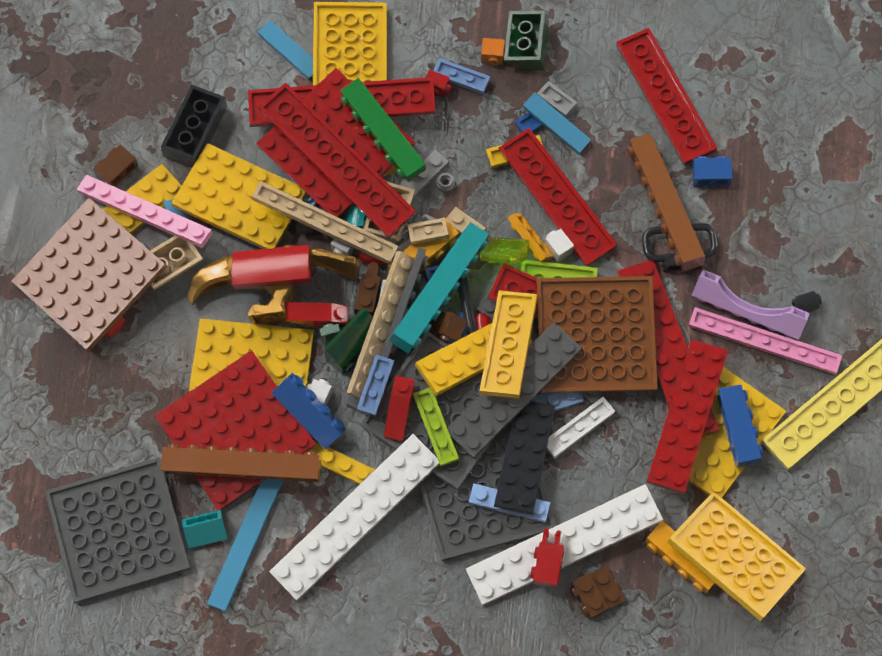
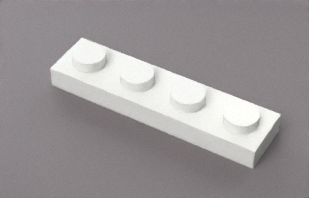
(579, 427)

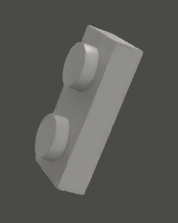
(557, 99)

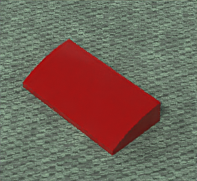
(271, 267)

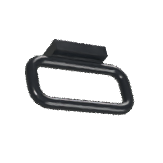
(668, 259)

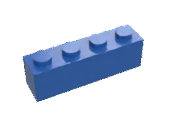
(309, 410)
(739, 426)

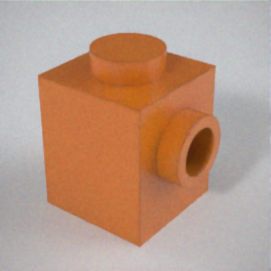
(492, 51)

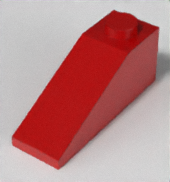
(317, 314)
(399, 408)

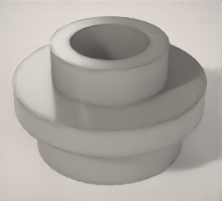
(445, 177)

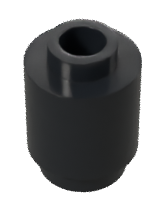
(807, 302)

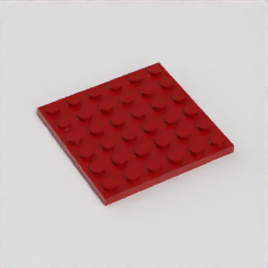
(327, 104)
(235, 412)

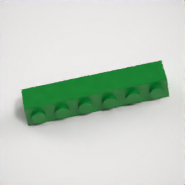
(383, 130)

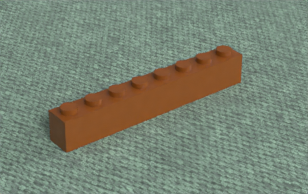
(666, 202)
(241, 463)

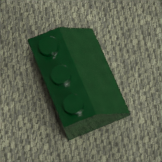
(526, 39)
(347, 344)

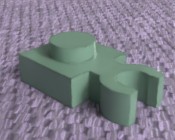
(328, 332)

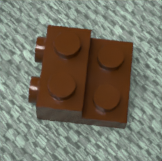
(597, 593)

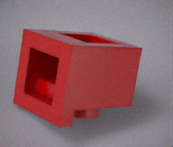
(441, 83)

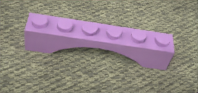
(785, 320)

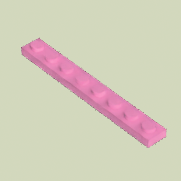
(144, 211)
(765, 341)

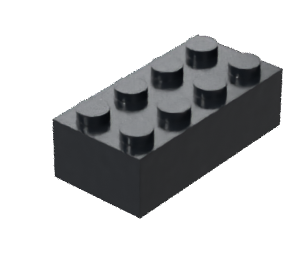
(193, 125)

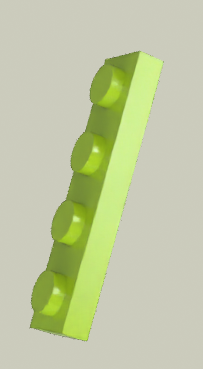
(435, 427)

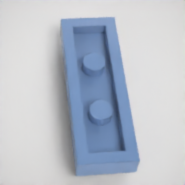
(463, 76)
(375, 385)

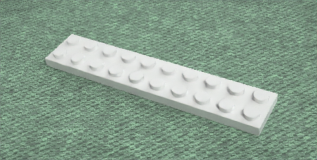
(355, 517)
(580, 538)

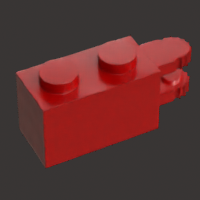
(548, 561)

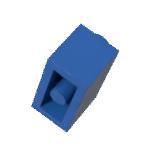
(712, 171)

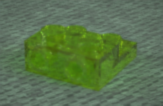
(505, 250)

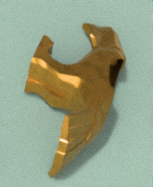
(219, 275)

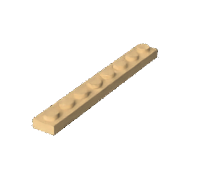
(324, 222)
(381, 321)

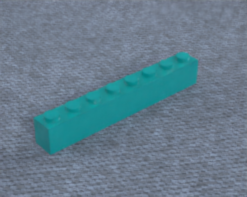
(439, 287)

